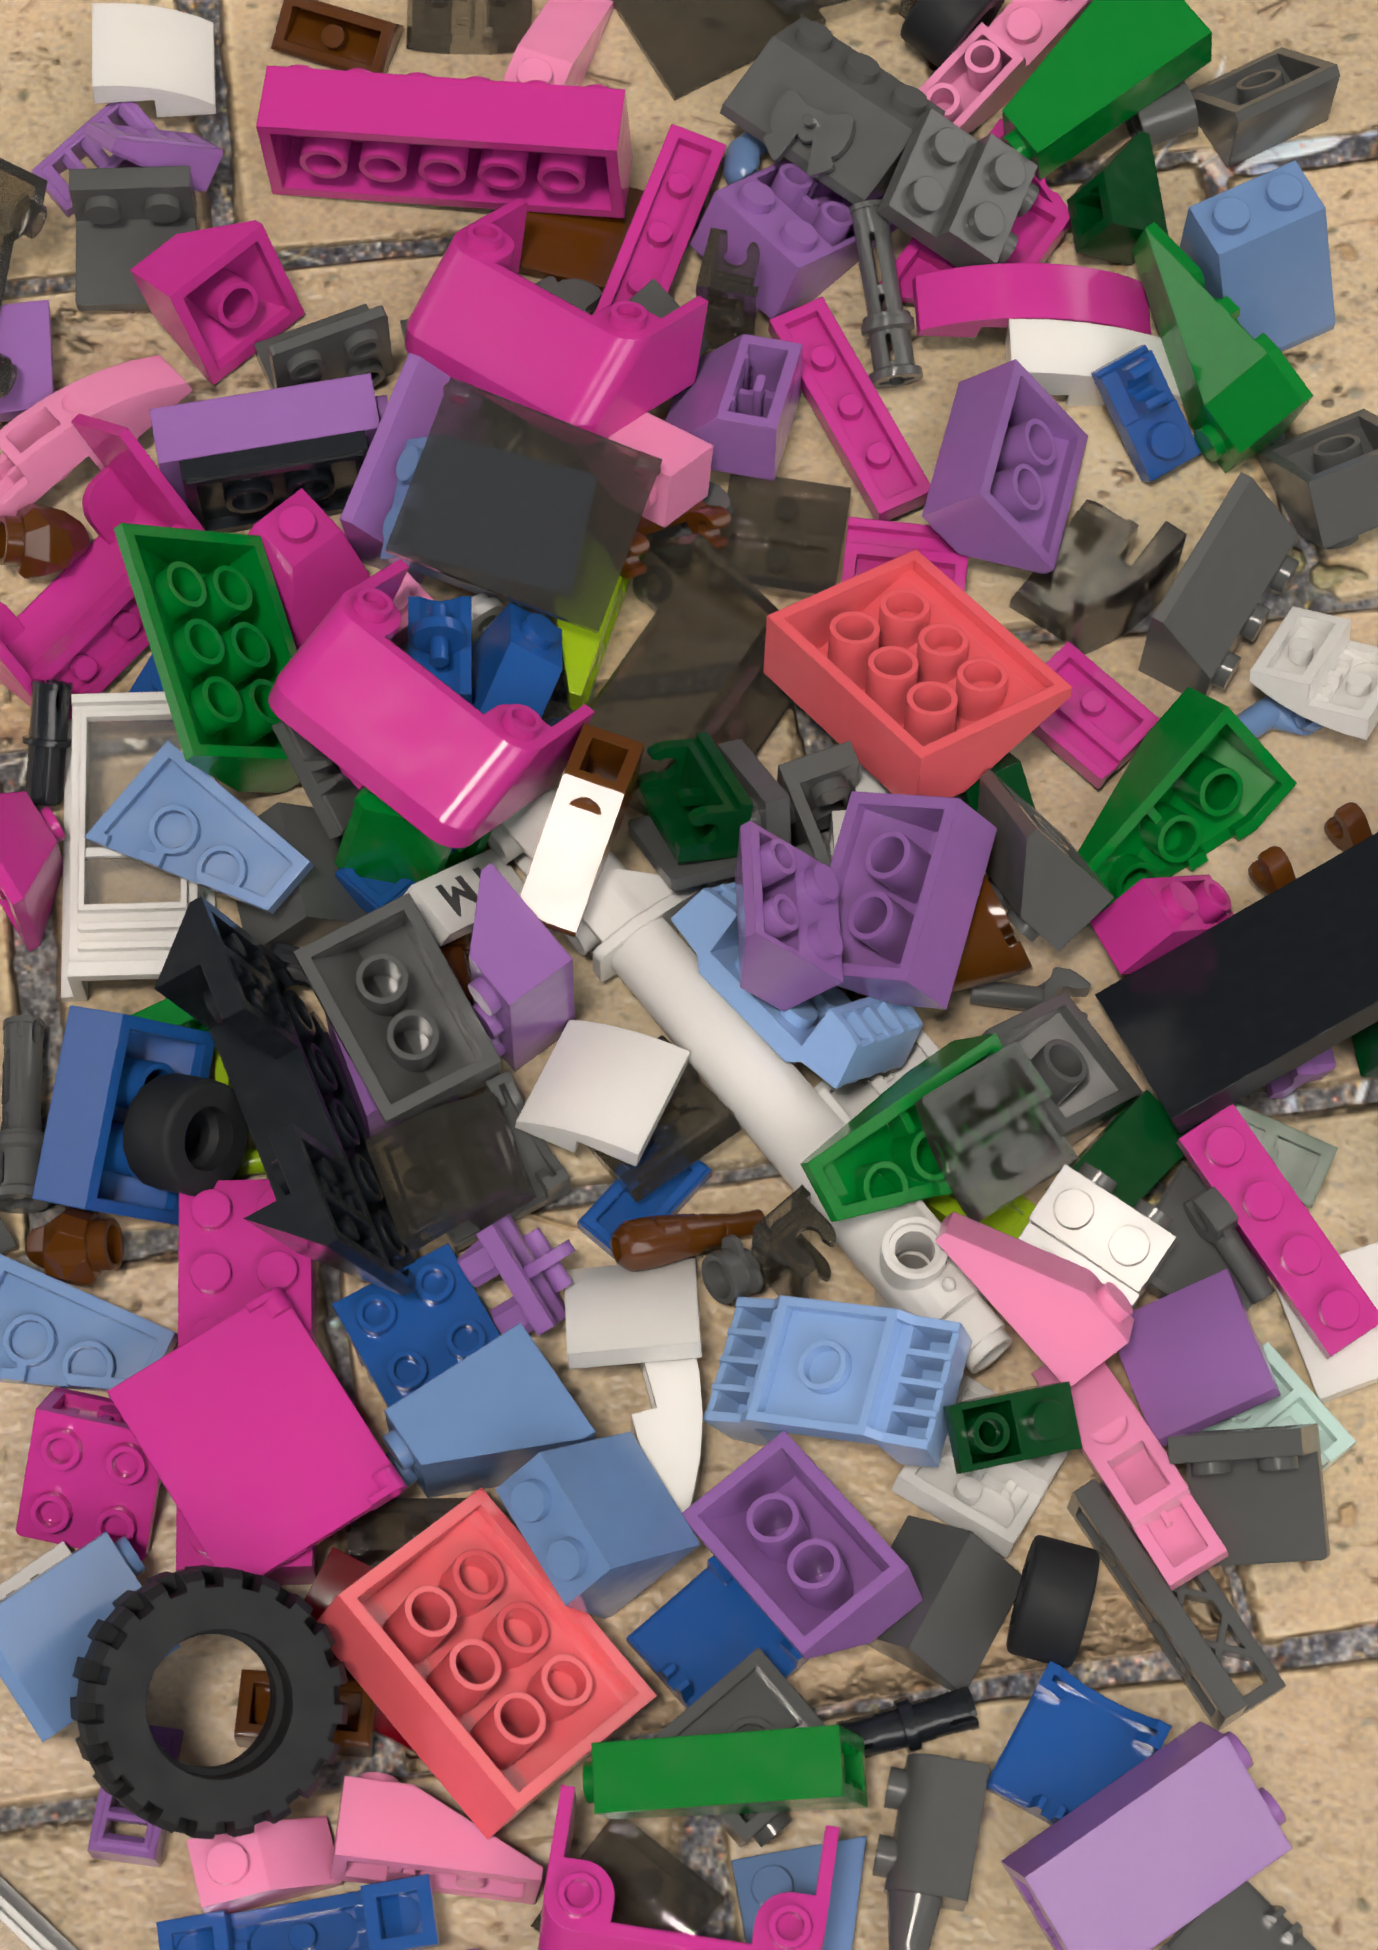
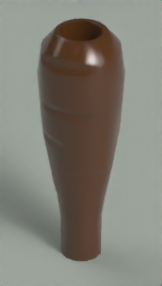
(666, 1239)

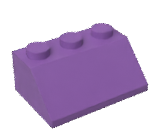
(406, 416)
(1005, 471)
(908, 893)
(517, 974)
(803, 1552)

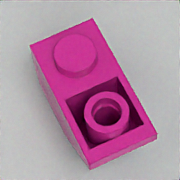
(1159, 917)

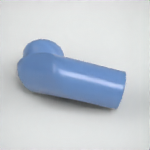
(742, 157)
(1270, 714)

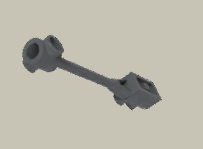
(932, 1843)

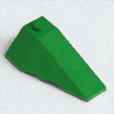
(1232, 386)
(1184, 795)
(883, 1151)

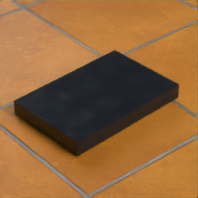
(244, 486)

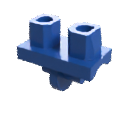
(443, 640)

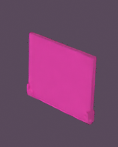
(256, 1438)

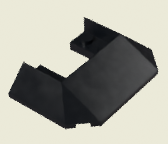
(290, 1100)

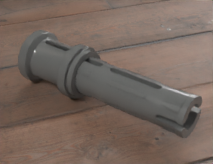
(883, 326)
(21, 1114)

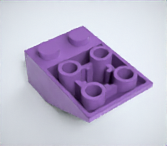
(799, 229)

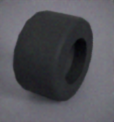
(942, 25)
(157, 1131)
(1053, 1601)

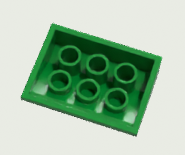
(215, 646)

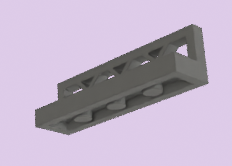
(1163, 1613)

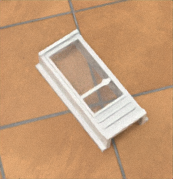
(114, 908)

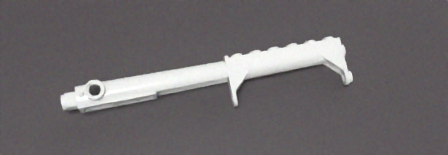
(788, 1120)

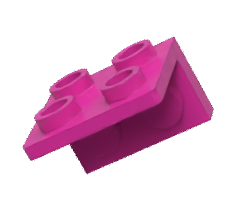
(86, 1475)

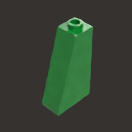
(1101, 75)
(728, 1773)

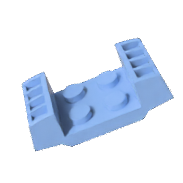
(825, 1033)
(839, 1375)

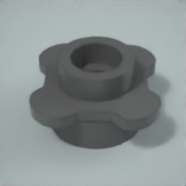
(731, 1272)

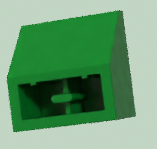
(390, 848)

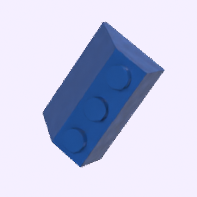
(97, 1077)

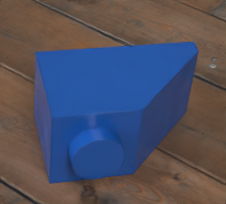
(516, 661)

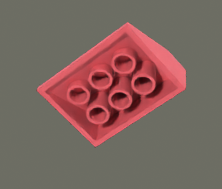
(911, 676)
(483, 1662)

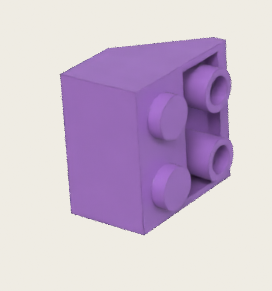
(743, 403)
(785, 920)

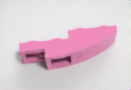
(999, 59)
(45, 446)
(1141, 1478)

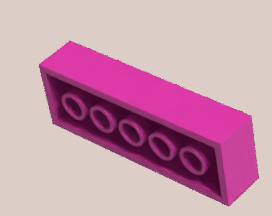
(445, 140)
(221, 1270)

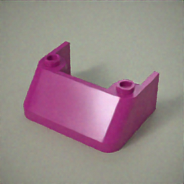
(539, 350)
(88, 618)
(408, 730)
(582, 1898)

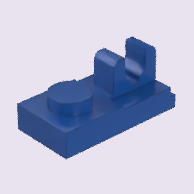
(1145, 413)

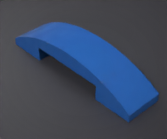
(378, 1917)

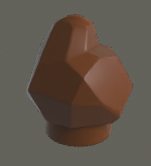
(41, 540)
(76, 1246)

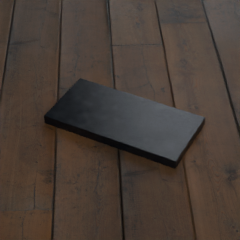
(1256, 990)

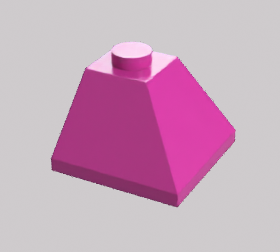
(218, 294)
(308, 561)
(28, 865)

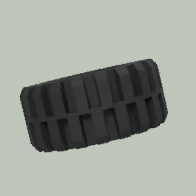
(299, 1717)

